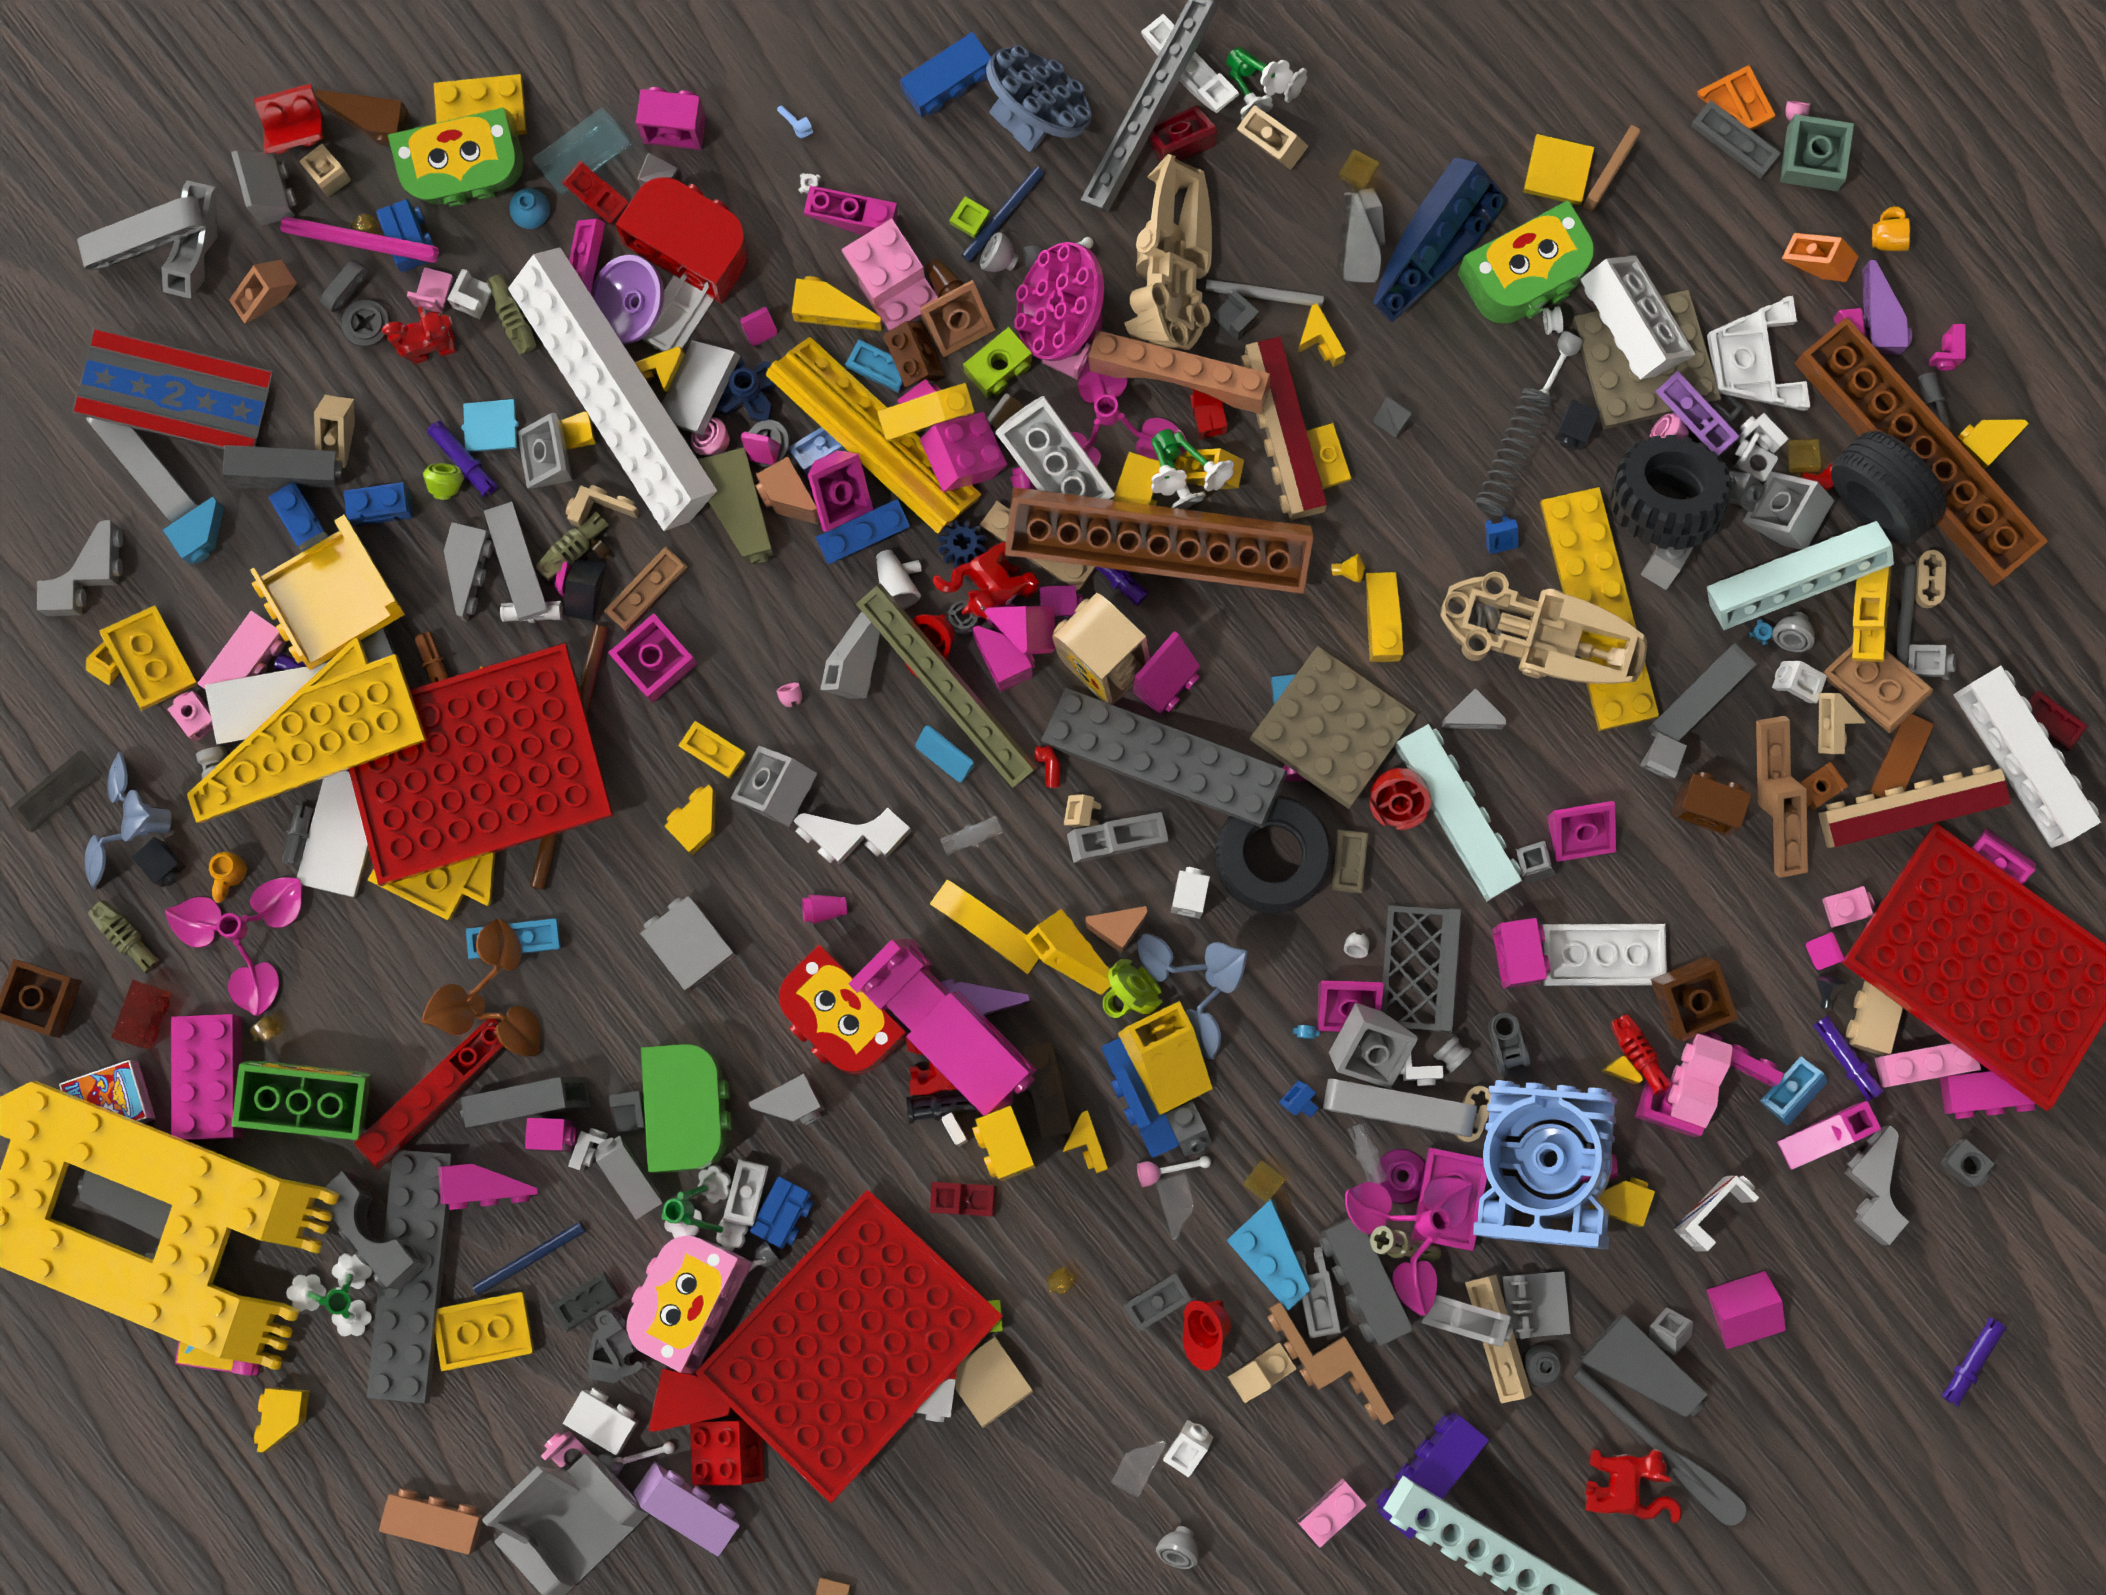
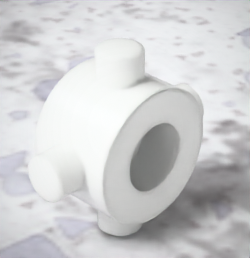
(807, 180)

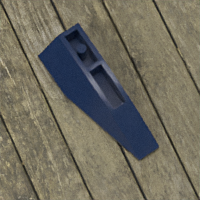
(1439, 234)

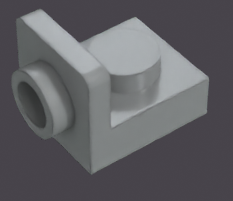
(1932, 661)

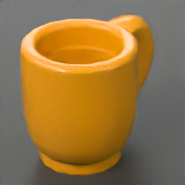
(1892, 233)
(227, 870)

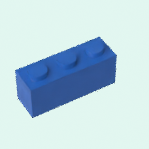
(946, 75)
(862, 531)

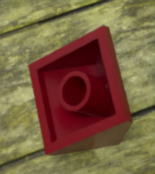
(1183, 135)

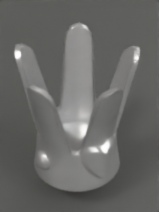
(1489, 614)

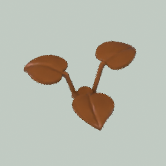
(455, 1011)

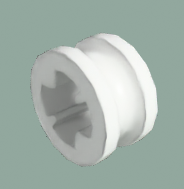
(1553, 320)

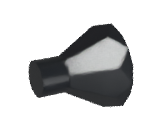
(1829, 989)

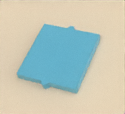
(490, 425)

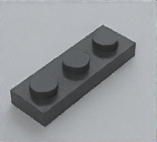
(1735, 139)

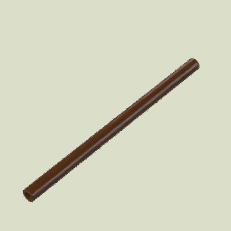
(586, 689)

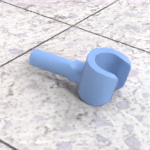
(802, 127)

